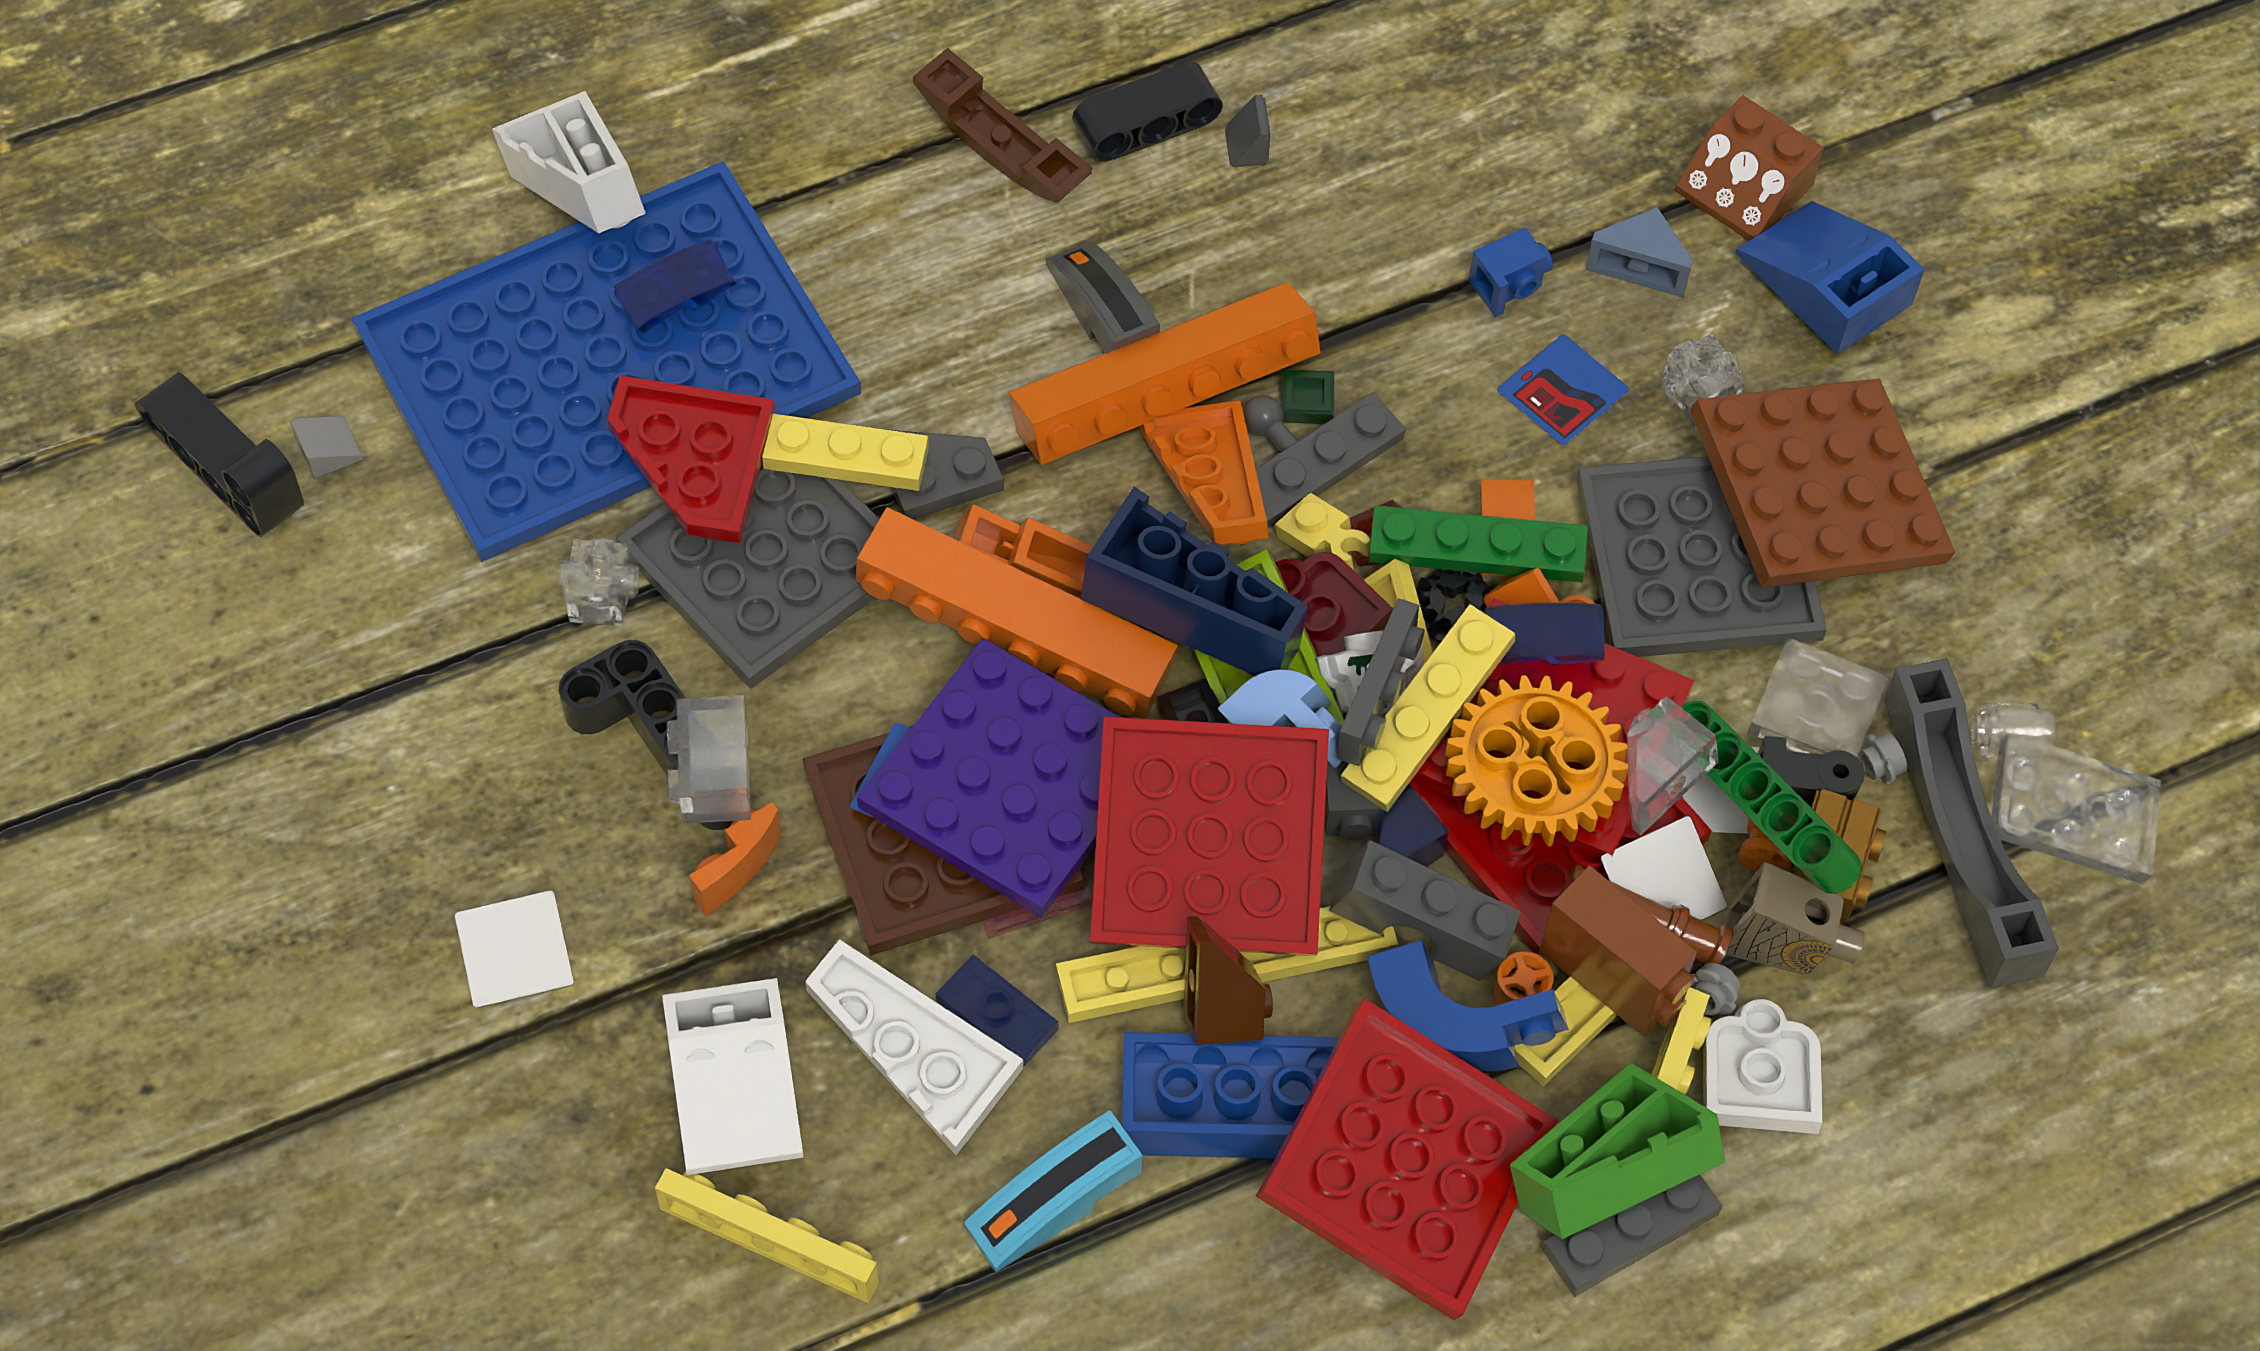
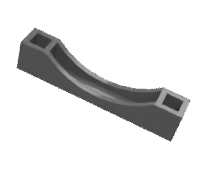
(1995, 901)

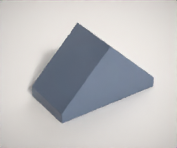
(1642, 253)

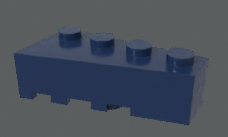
(1190, 590)

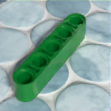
(1778, 808)

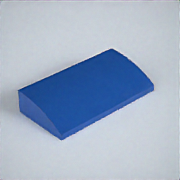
(1216, 1096)

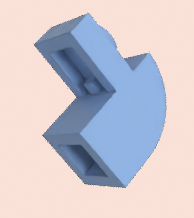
(1284, 700)

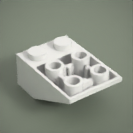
(732, 1076)

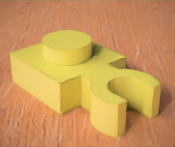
(1319, 527)

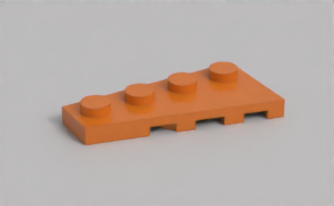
(1213, 468)

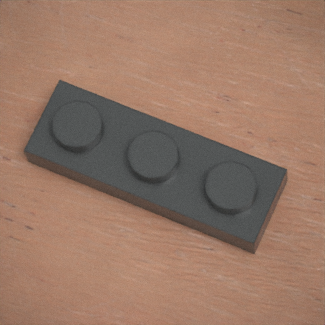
(1381, 683)
(1630, 1235)

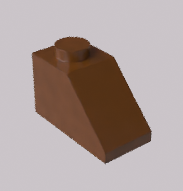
(1221, 990)

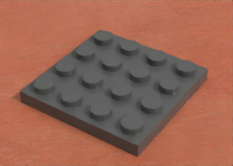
(1677, 567)
(774, 589)

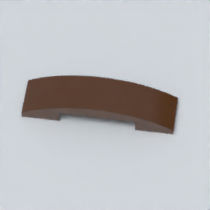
(995, 132)

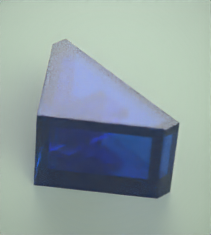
(1413, 829)

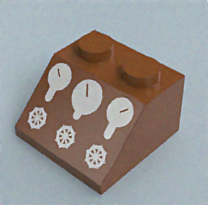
(1750, 169)

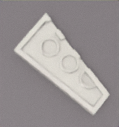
(921, 1048)

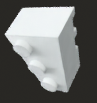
(571, 162)

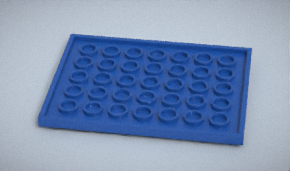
(522, 356)

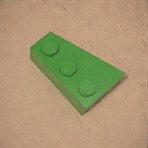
(1615, 1153)

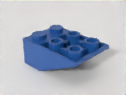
(1834, 272)

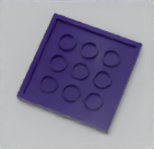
(999, 778)

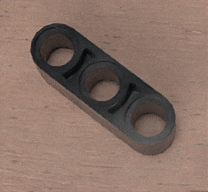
(1147, 111)

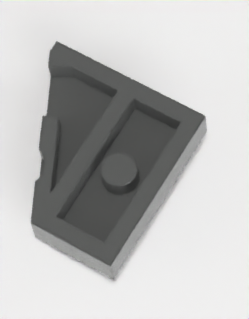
(954, 473)

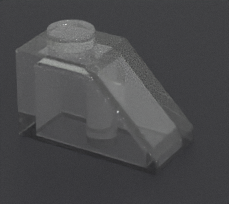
(1665, 759)

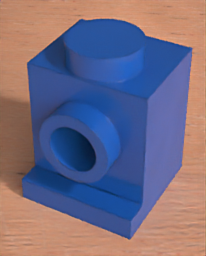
(1509, 269)

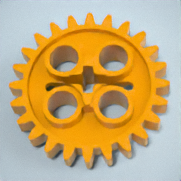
(1536, 760)

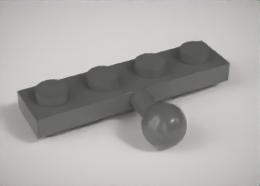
(1321, 456)

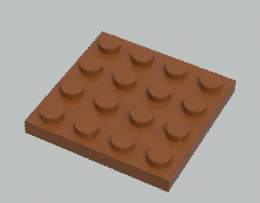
(1821, 482)

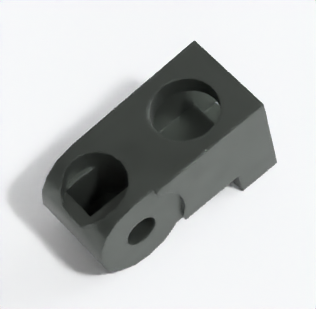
(1809, 772)

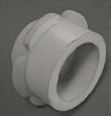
(1883, 757)
(1720, 985)

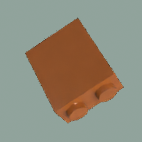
(1618, 952)

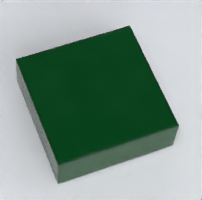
(1307, 396)

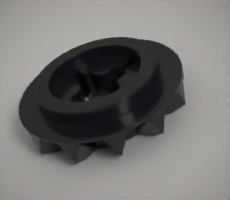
(1432, 598)

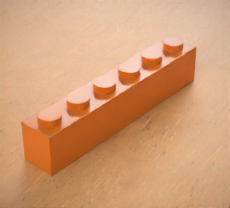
(1164, 372)
(1016, 612)

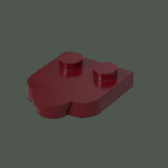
(1336, 600)

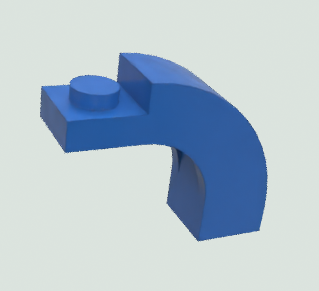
(1478, 1036)

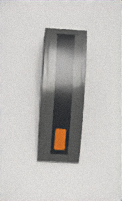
(1102, 297)

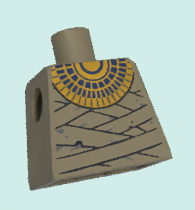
(1789, 923)

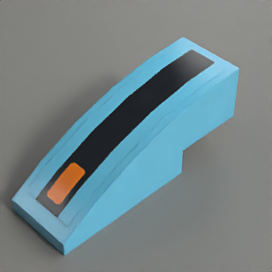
(1055, 1191)

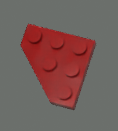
(694, 449)

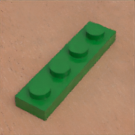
(1478, 543)

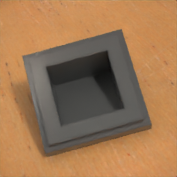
(1249, 135)

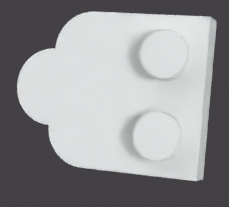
(1763, 1071)

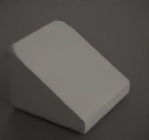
(325, 443)

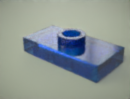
(997, 1009)

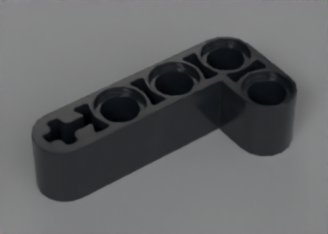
(246, 477)
(625, 697)

